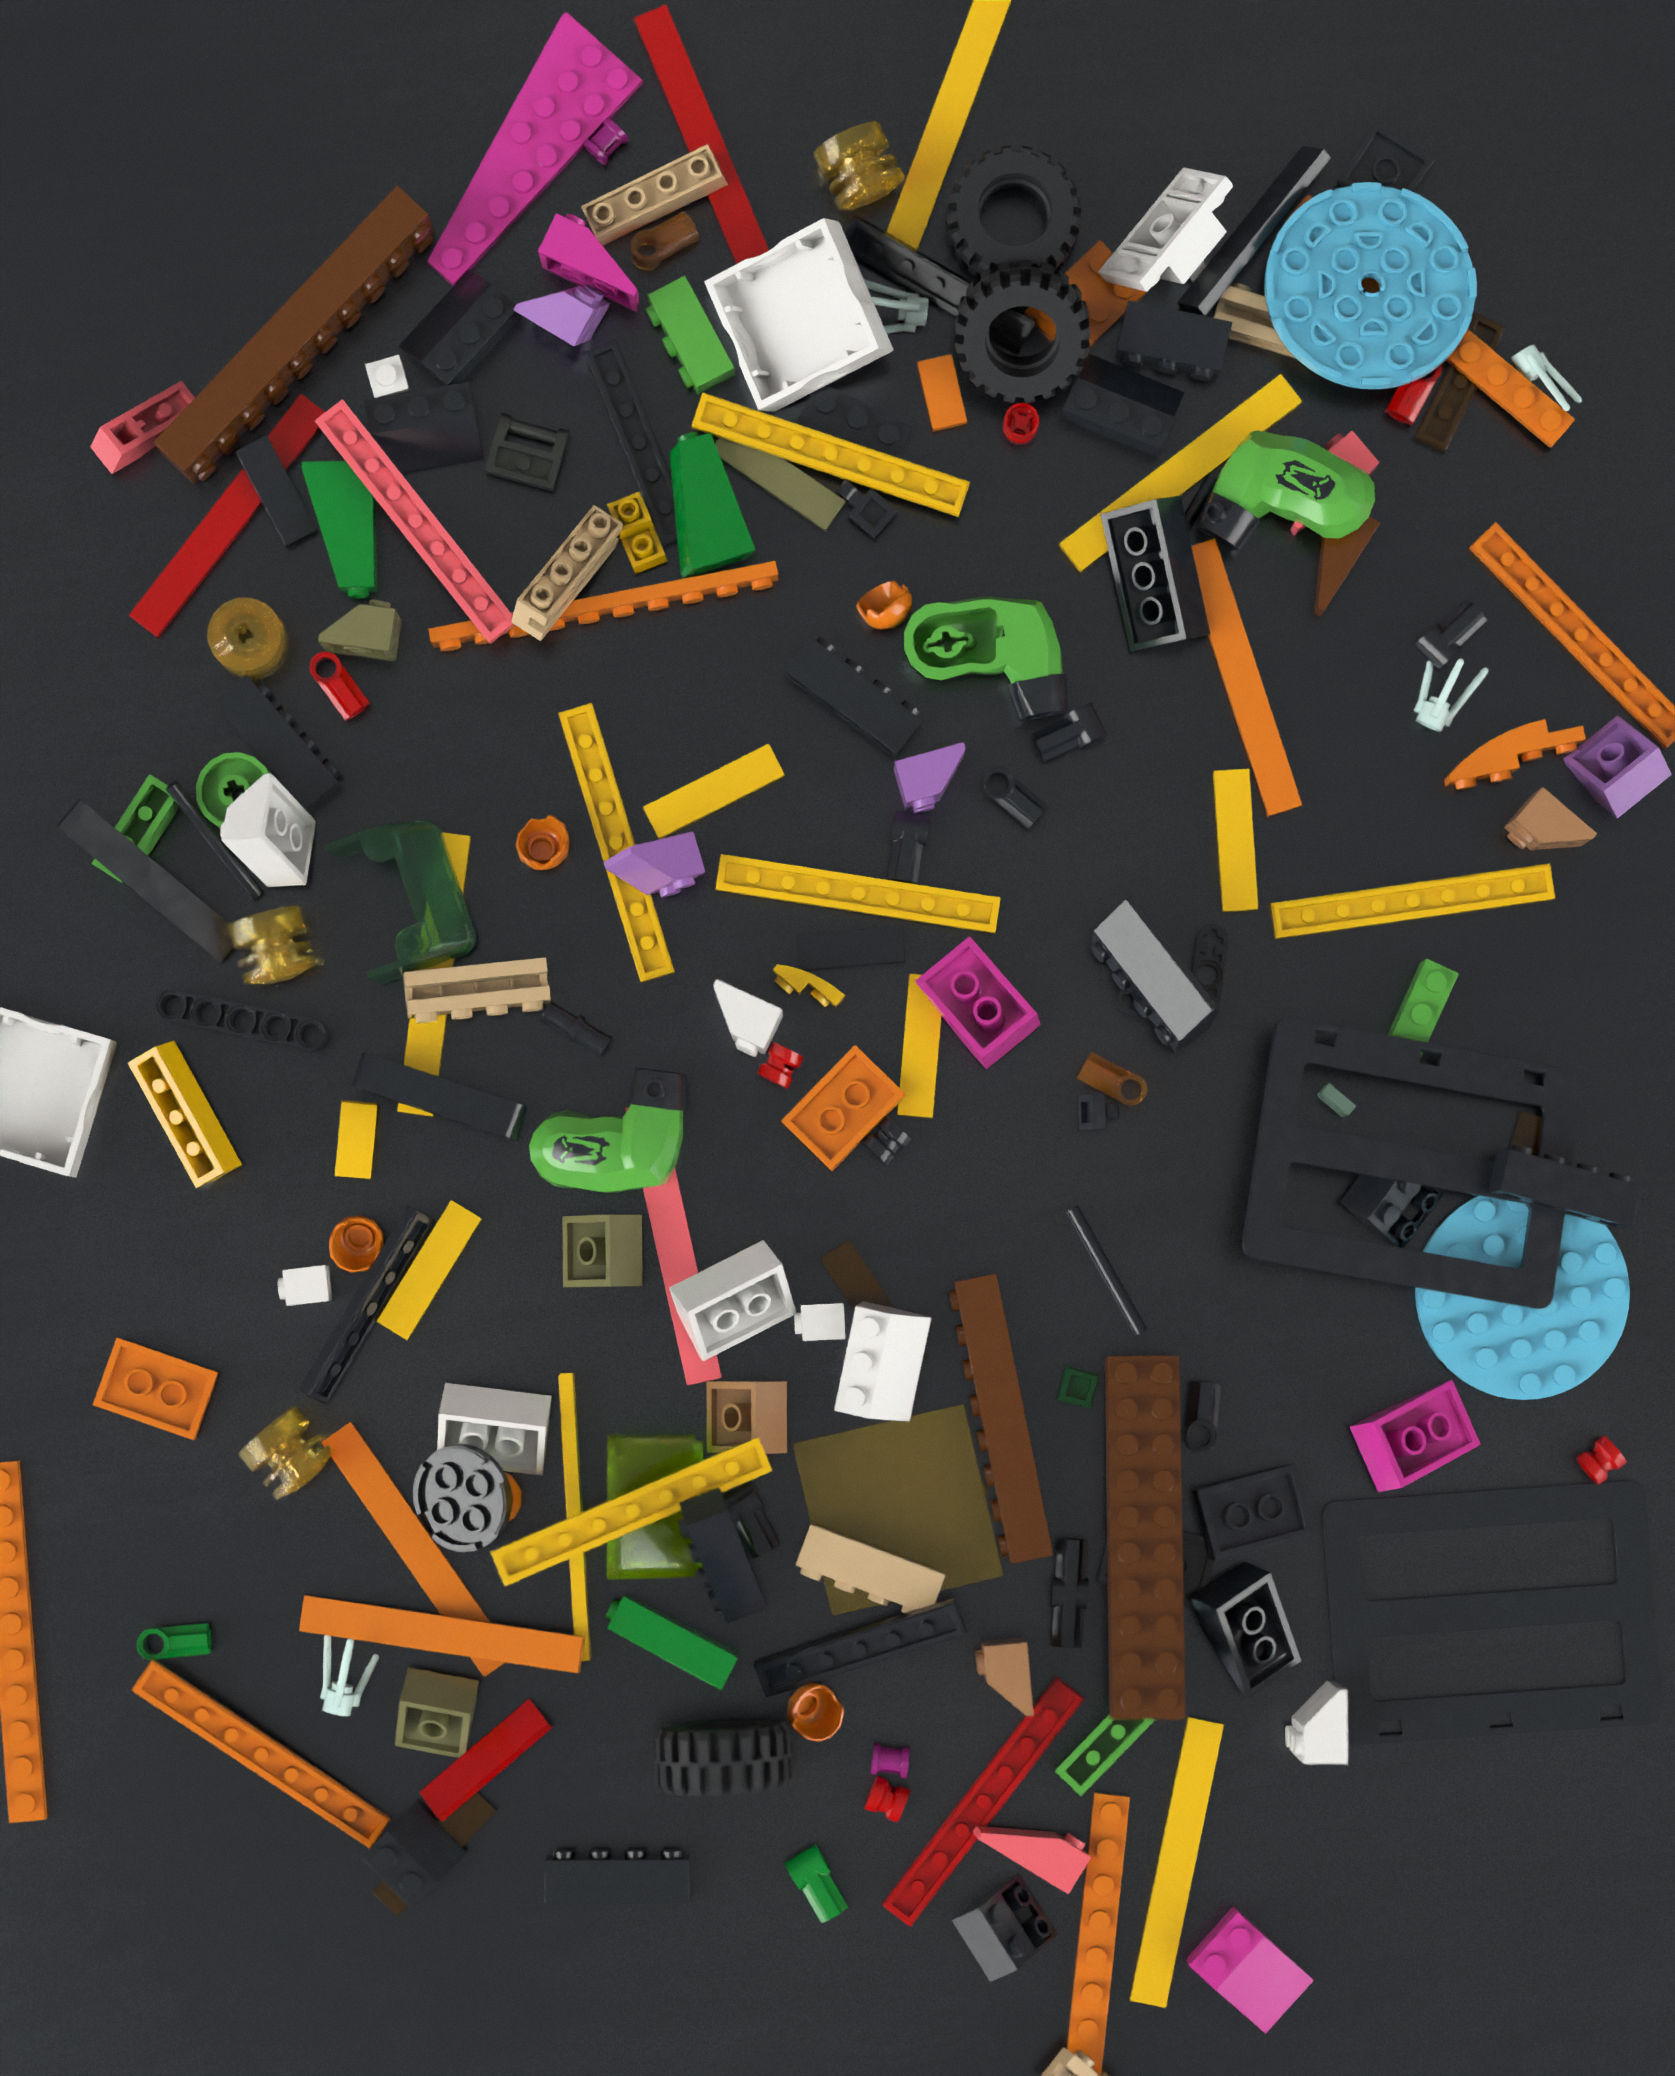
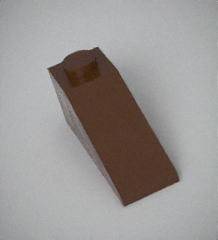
(1337, 559)

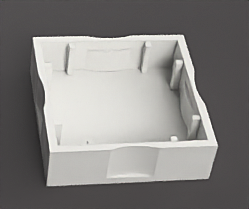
(799, 315)
(49, 1090)

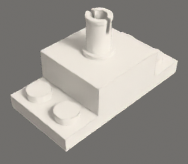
(1172, 234)

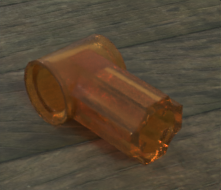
(665, 238)
(1109, 1079)

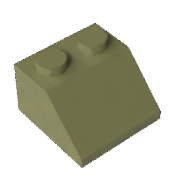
(365, 632)
(602, 1250)
(436, 1712)

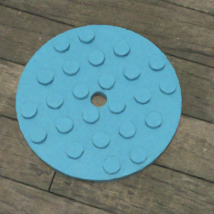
(1366, 336)
(1519, 1348)

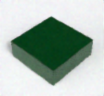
(1078, 1387)

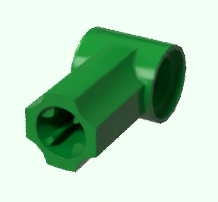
(178, 1641)
(813, 1876)

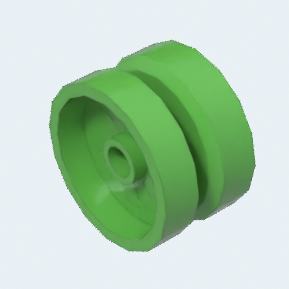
(220, 781)

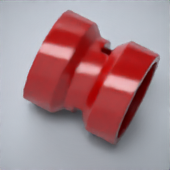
(1021, 417)
(780, 1065)
(1602, 1459)
(887, 1799)

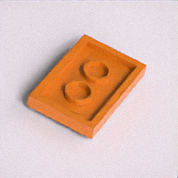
(1104, 300)
(843, 1108)
(155, 1388)

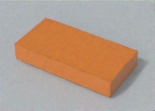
(942, 392)

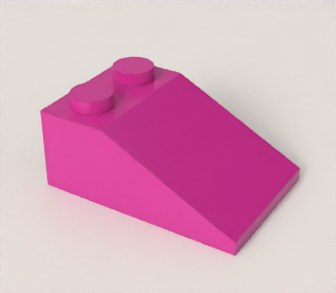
(579, 257)
(978, 1002)
(1415, 1436)
(1249, 1970)

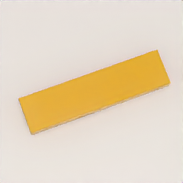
(713, 791)
(1235, 840)
(919, 1053)
(429, 1270)

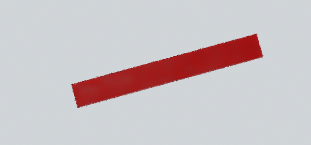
(700, 129)
(222, 525)
(982, 1801)

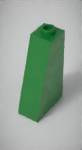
(706, 510)
(347, 524)
(672, 1640)

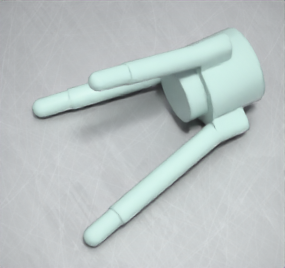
(910, 307)
(1534, 365)
(1435, 712)
(339, 1696)

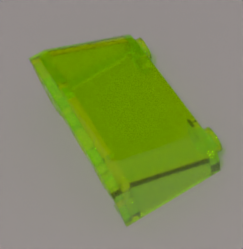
(658, 1547)

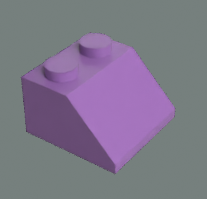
(567, 313)
(1618, 766)
(926, 776)
(659, 865)

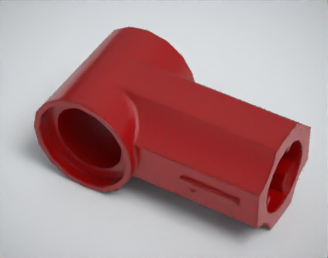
(1410, 398)
(339, 687)

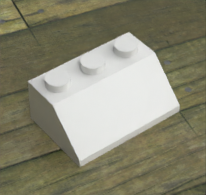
(270, 833)
(748, 1018)
(733, 1300)
(882, 1362)
(499, 1421)
(1320, 1727)

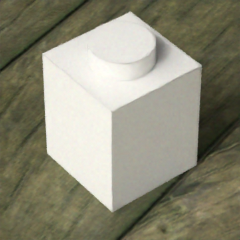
(387, 377)
(305, 1285)
(820, 1322)

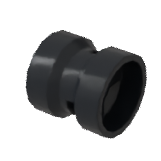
(885, 1149)

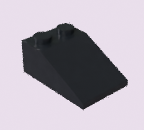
(1247, 1627)

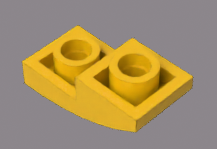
(637, 533)
(795, 979)
(356, 1139)

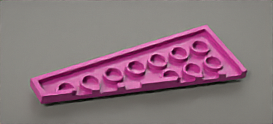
(557, 109)

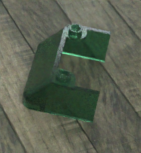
(432, 888)

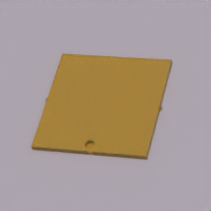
(905, 1492)

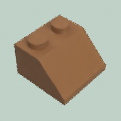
(1547, 824)
(746, 1411)
(1007, 1670)

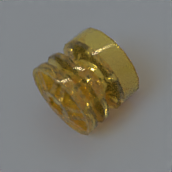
(858, 163)
(259, 655)
(272, 945)
(286, 1453)

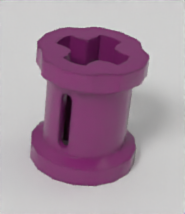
(606, 141)
(890, 1760)

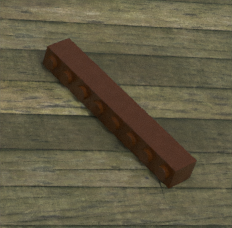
(1002, 1419)

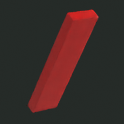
(485, 1760)

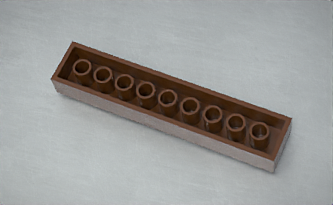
(296, 336)
(1144, 1538)

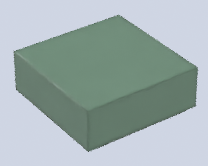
(1336, 1100)

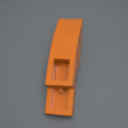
(1500, 755)

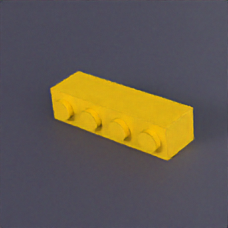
(184, 1113)

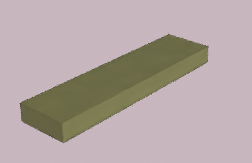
(783, 482)

